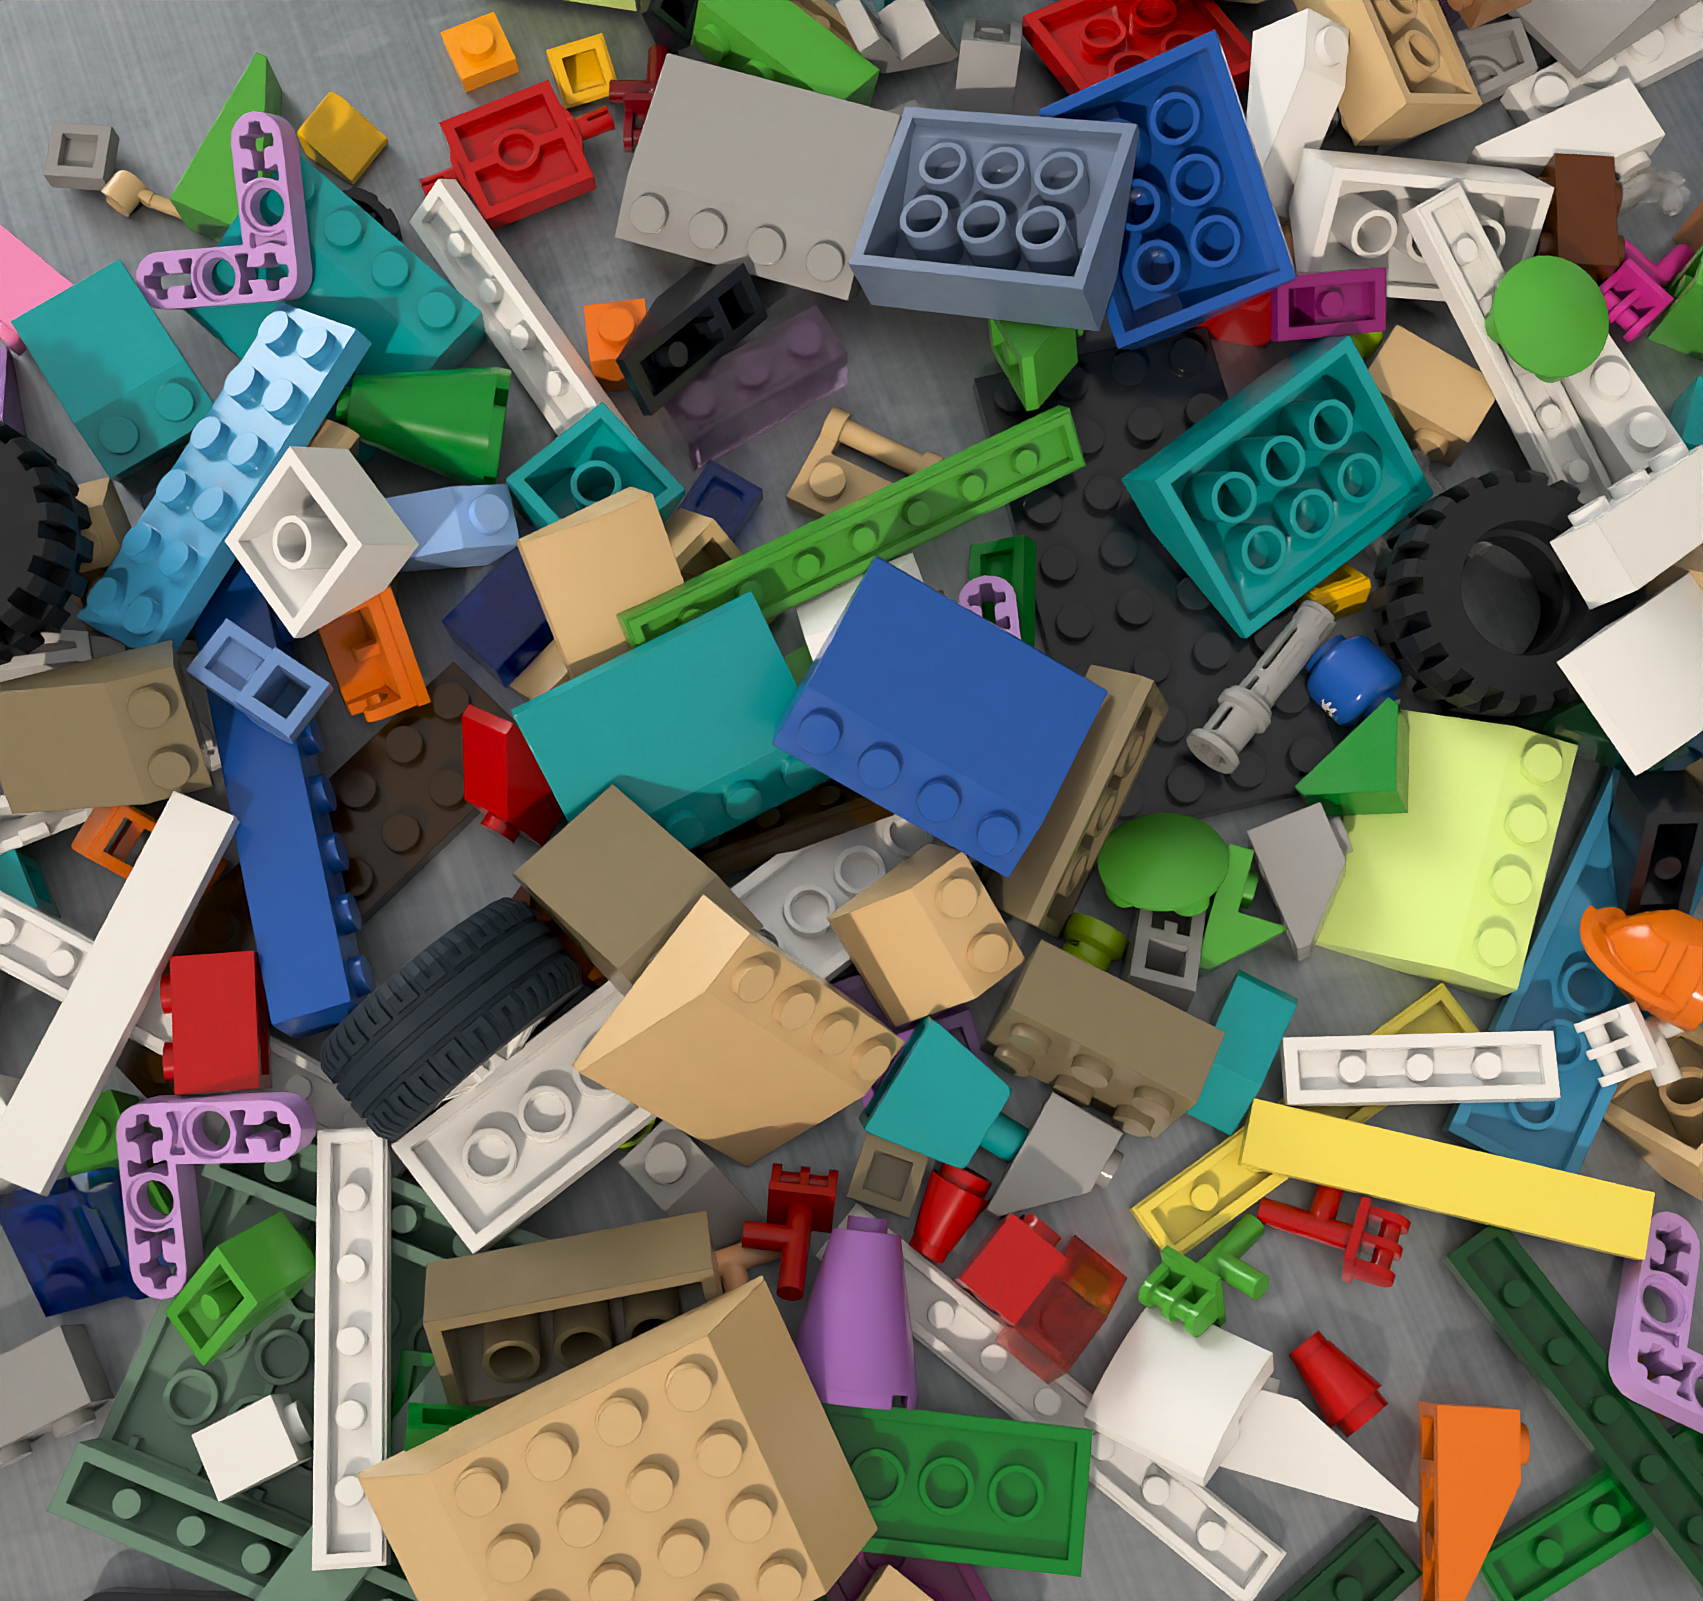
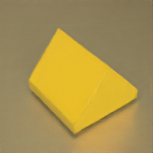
(1340, 592)

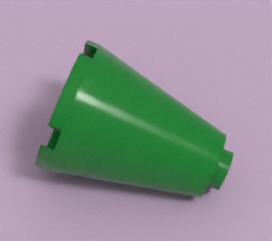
(432, 418)

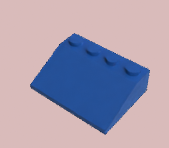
(1198, 204)
(940, 717)

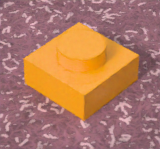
(479, 52)

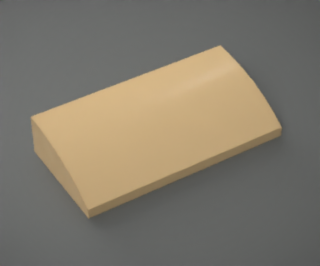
(596, 568)

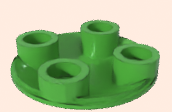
(1549, 317)
(1163, 864)

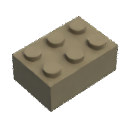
(1101, 1042)

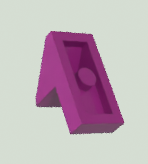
(1330, 304)

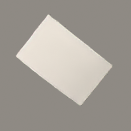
(1646, 674)

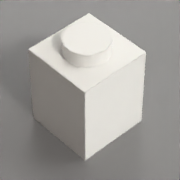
(255, 1444)

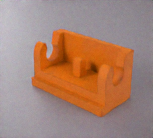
(373, 659)

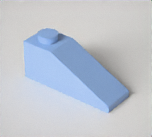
(457, 525)

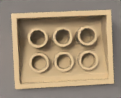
(736, 1040)

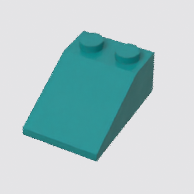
(115, 371)

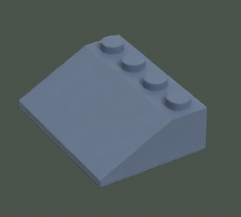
(999, 217)

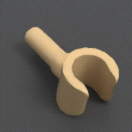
(126, 191)

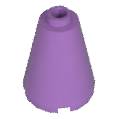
(858, 1321)

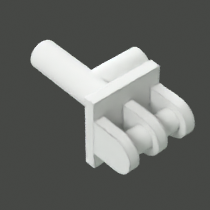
(1630, 1045)

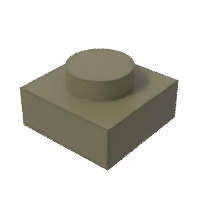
(887, 1176)

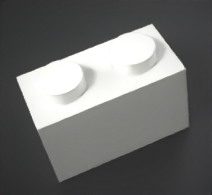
(319, 538)

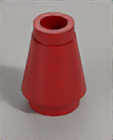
(948, 1210)
(1337, 1384)

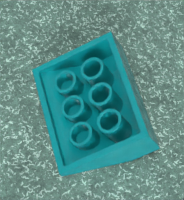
(357, 280)
(1281, 483)
(676, 727)

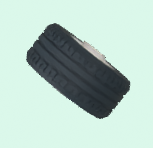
(450, 1017)

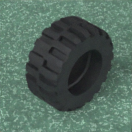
(37, 543)
(1426, 609)

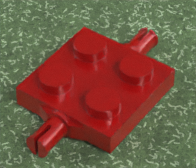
(520, 154)

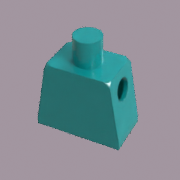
(942, 1101)

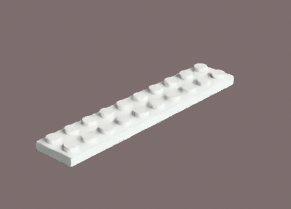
(543, 1124)

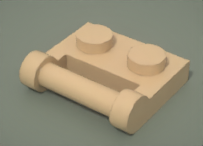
(832, 482)

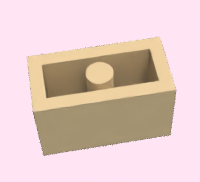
(1430, 394)

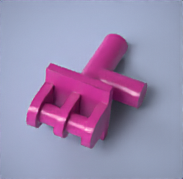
(1636, 289)

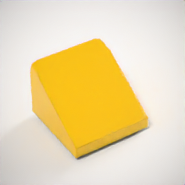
(581, 70)
(341, 138)

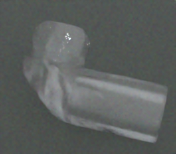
(1655, 186)

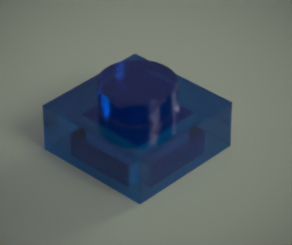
(724, 498)

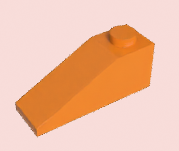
(1465, 1489)

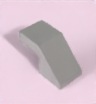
(900, 35)

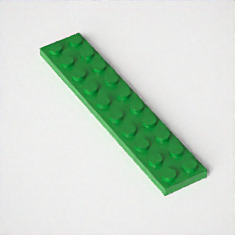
(946, 1481)

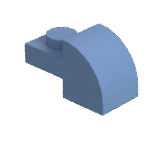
(260, 681)

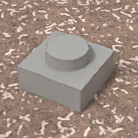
(81, 155)

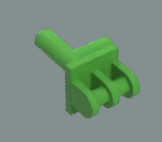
(1195, 1290)

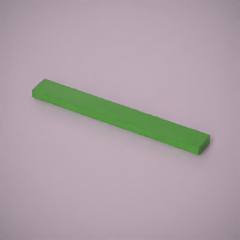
(879, 524)

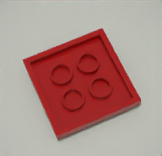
(1100, 38)

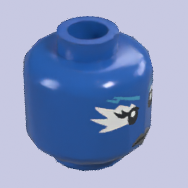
(1352, 678)

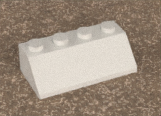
(1352, 207)

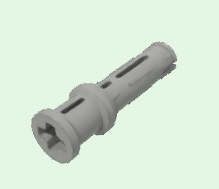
(1247, 707)

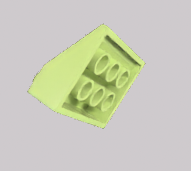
(1464, 870)

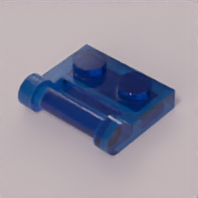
(60, 1246)

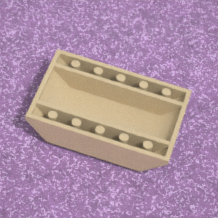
(637, 1477)

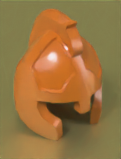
(1650, 959)

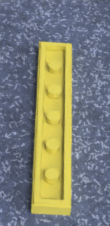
(1447, 1179)
(1218, 1189)

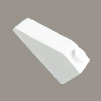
(1293, 94)
(1601, 124)
(1295, 1448)

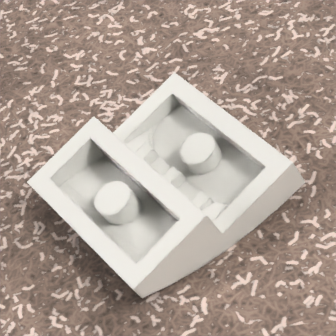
(1178, 1394)

